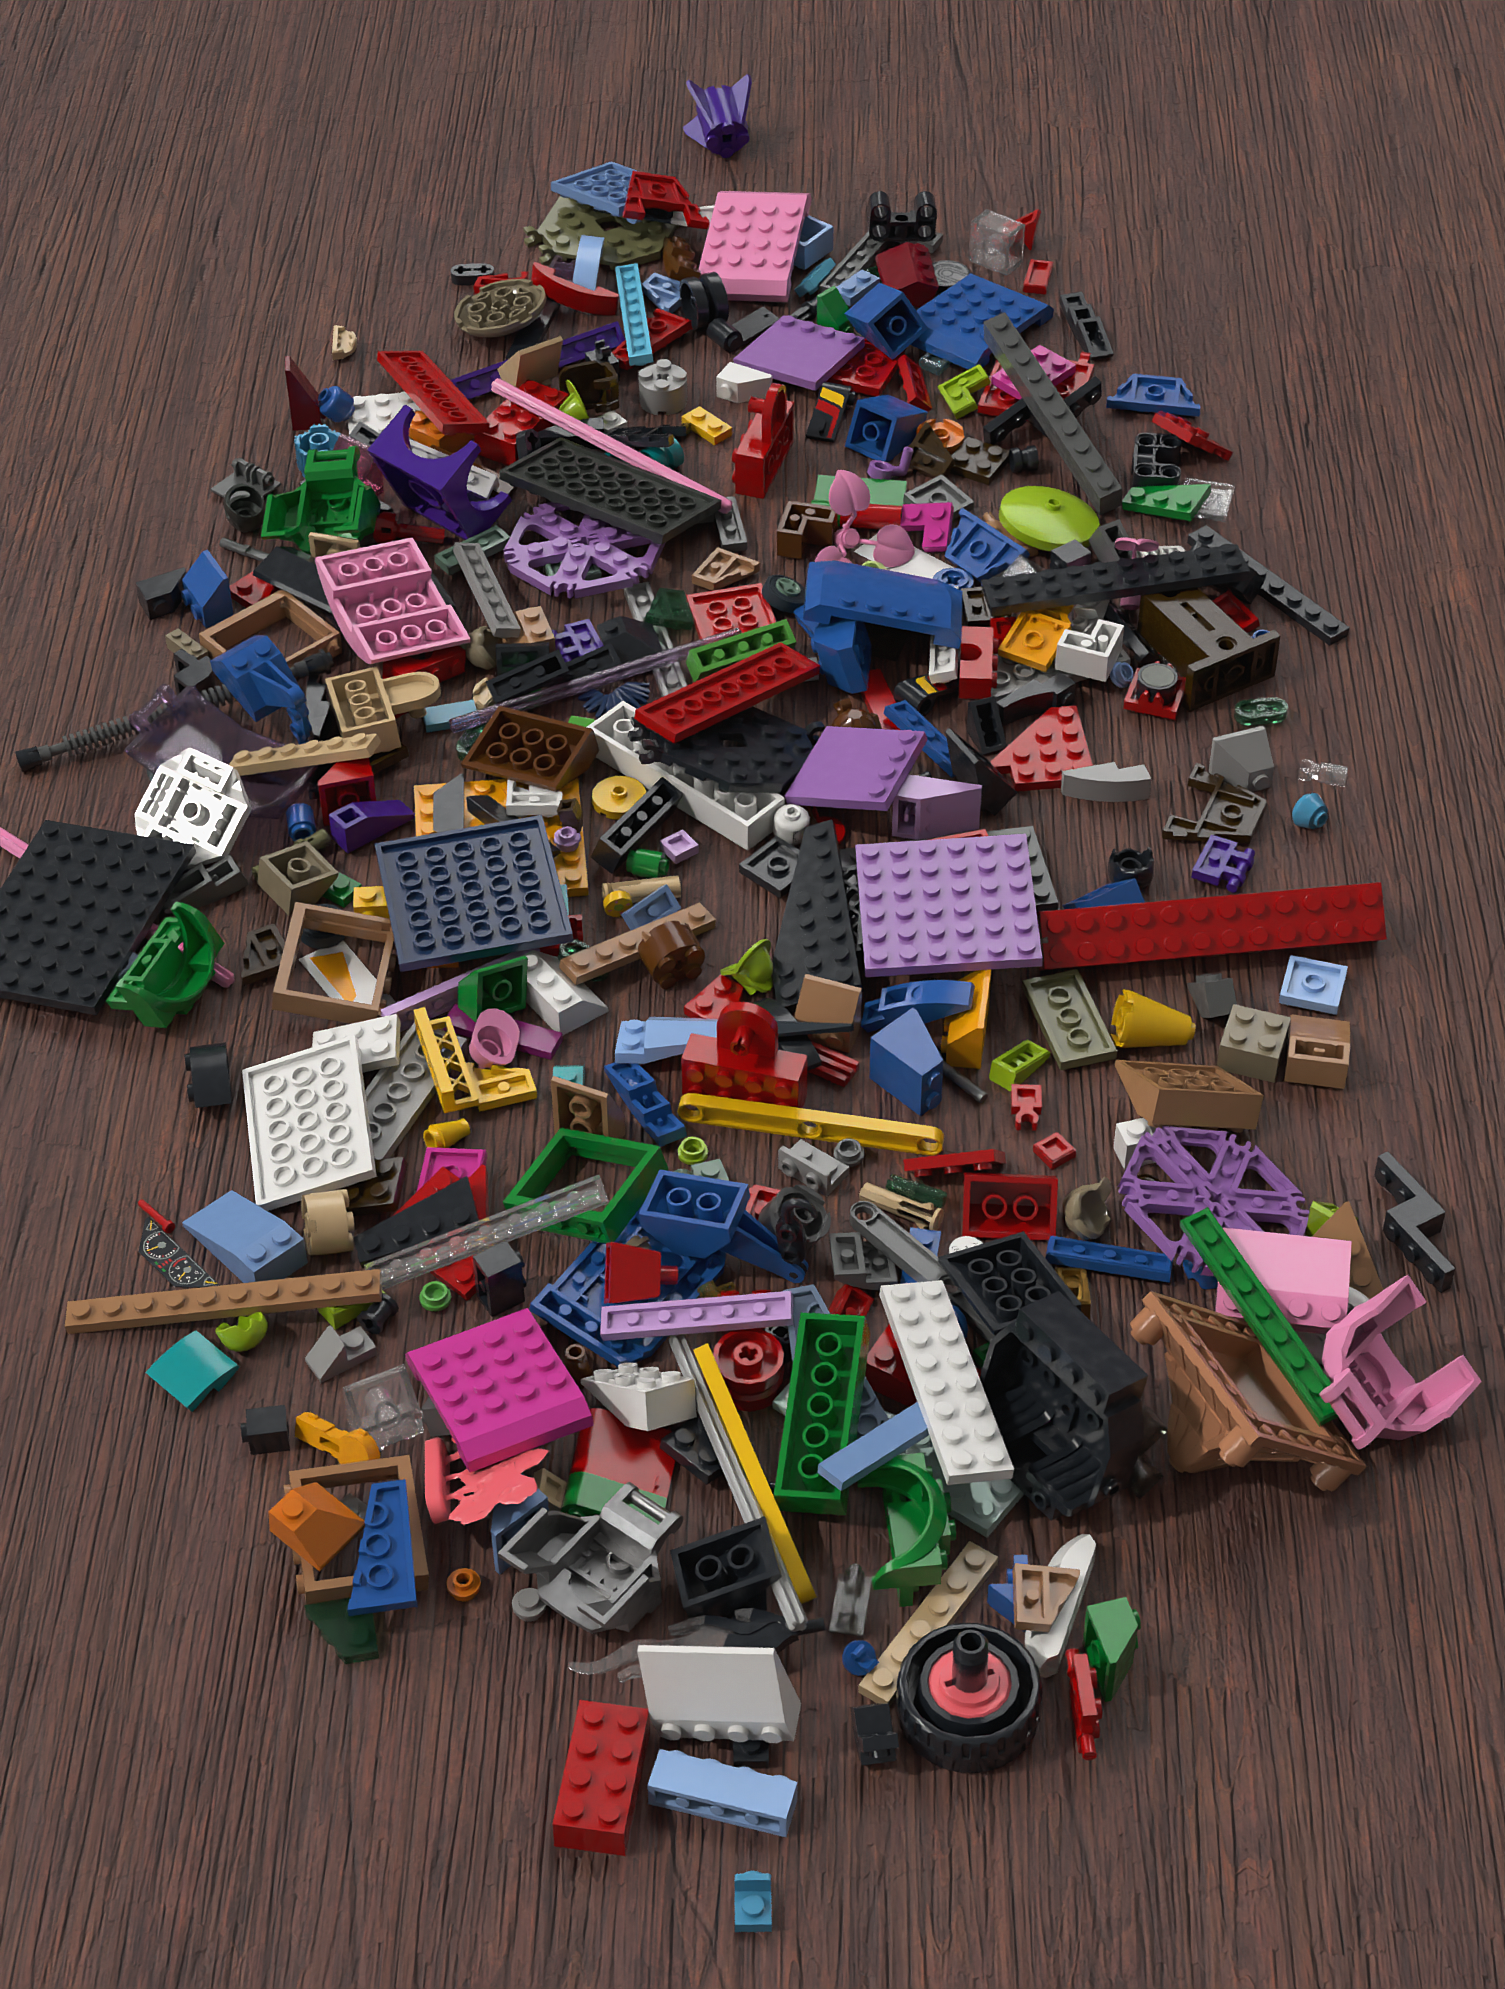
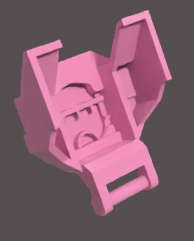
(1375, 1385)

